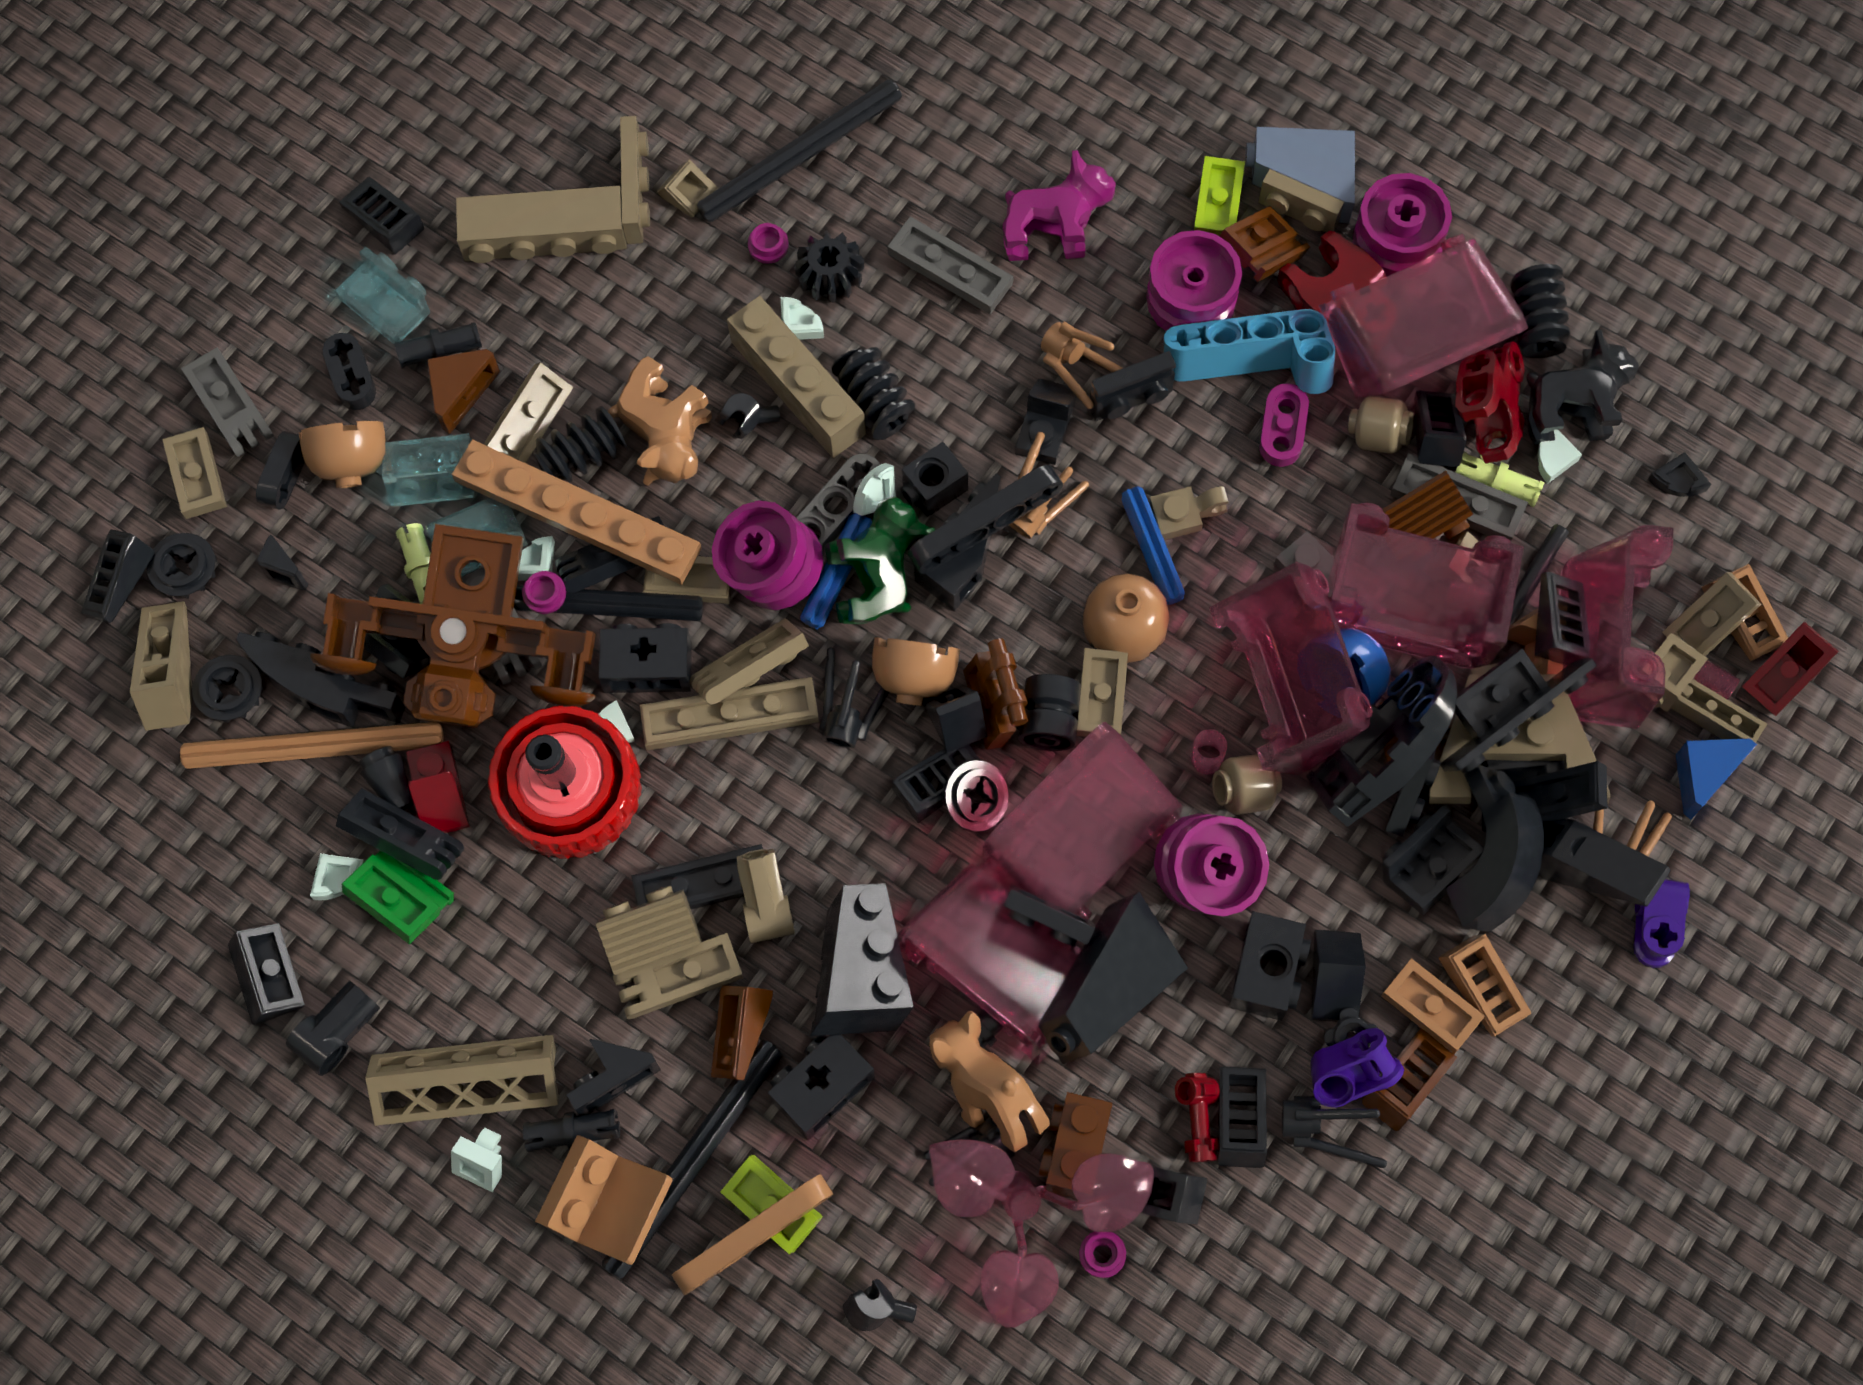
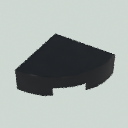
(1680, 478)

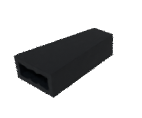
(1111, 979)

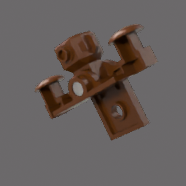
(460, 631)

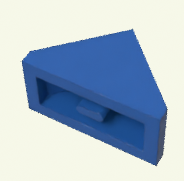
(1705, 767)

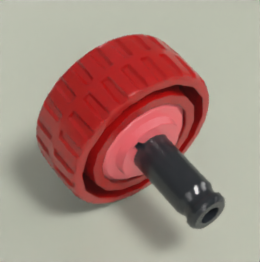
(564, 782)

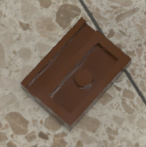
(1264, 242)

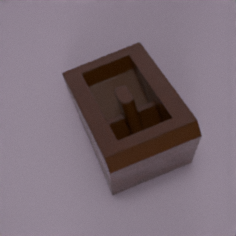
(459, 383)

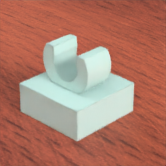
(479, 1160)

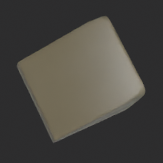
(686, 188)

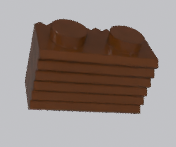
(1431, 509)

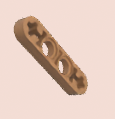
(752, 1234)

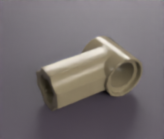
(766, 906)

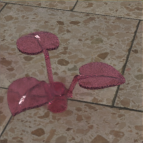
(974, 1173)

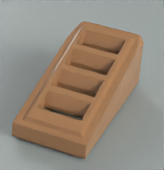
(1765, 613)
(1498, 976)

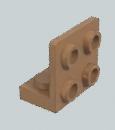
(604, 1200)

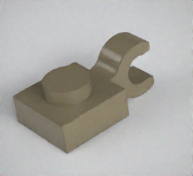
(1181, 512)

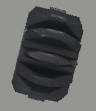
(814, 262)

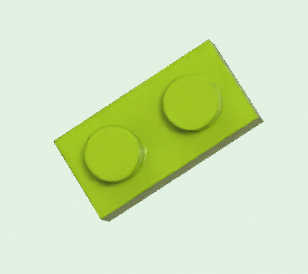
(1219, 194)
(756, 1189)

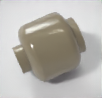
(1381, 424)
(1245, 786)

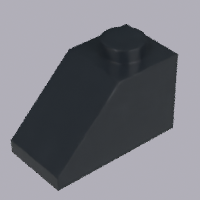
(1175, 1195)

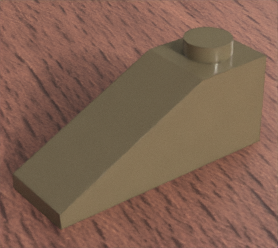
(162, 667)

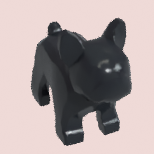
(1581, 392)

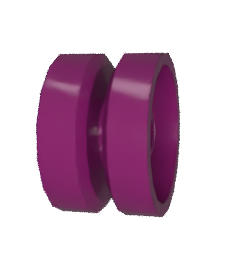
(1402, 221)
(1193, 279)
(767, 555)
(1236, 871)

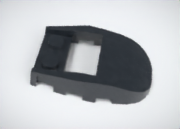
(1417, 714)

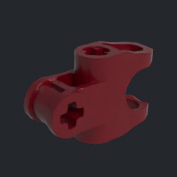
(1348, 263)
(1489, 394)

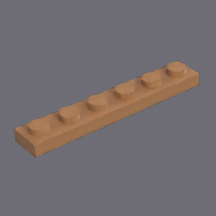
(577, 512)

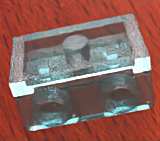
(384, 296)
(423, 469)

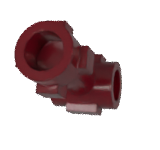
(1198, 1093)

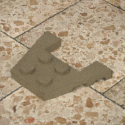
(1549, 738)

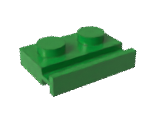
(397, 895)

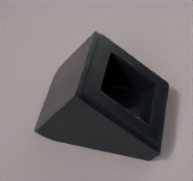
(279, 566)

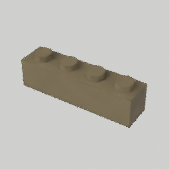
(1717, 713)

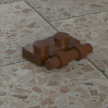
(1001, 699)

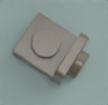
(1680, 665)

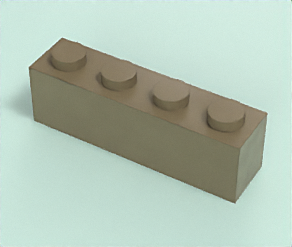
(540, 224)
(796, 377)

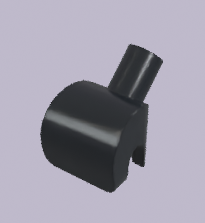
(747, 413)
(873, 1306)

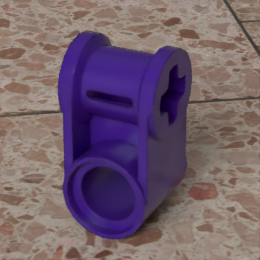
(1661, 918)
(1355, 1069)

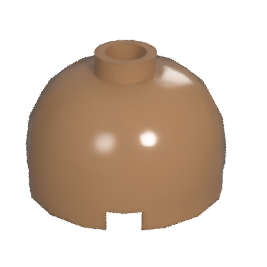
(343, 451)
(1126, 616)
(913, 669)

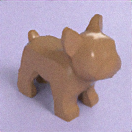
(662, 422)
(985, 1082)

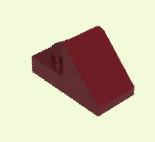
(1790, 668)
(437, 787)

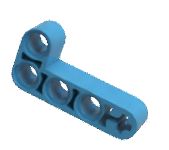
(1256, 344)

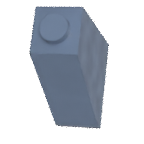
(1309, 156)

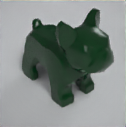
(878, 562)

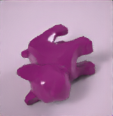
(1057, 210)

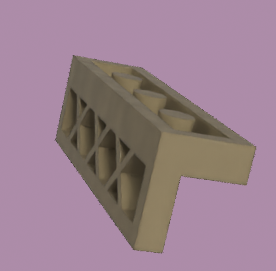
(457, 1065)

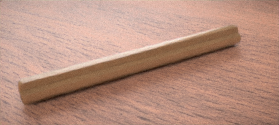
(309, 745)

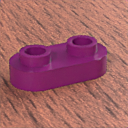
(1282, 427)

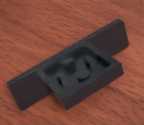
(1505, 699)

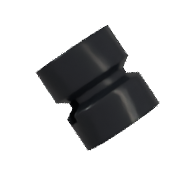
(1050, 710)

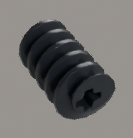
(1540, 300)
(874, 390)
(579, 445)

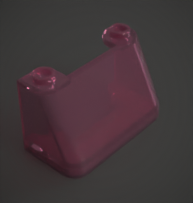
(1420, 318)
(1423, 591)
(1297, 667)
(1626, 678)
(1082, 823)
(990, 956)

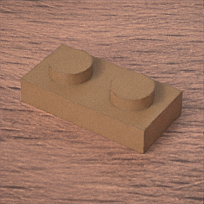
(1432, 1006)

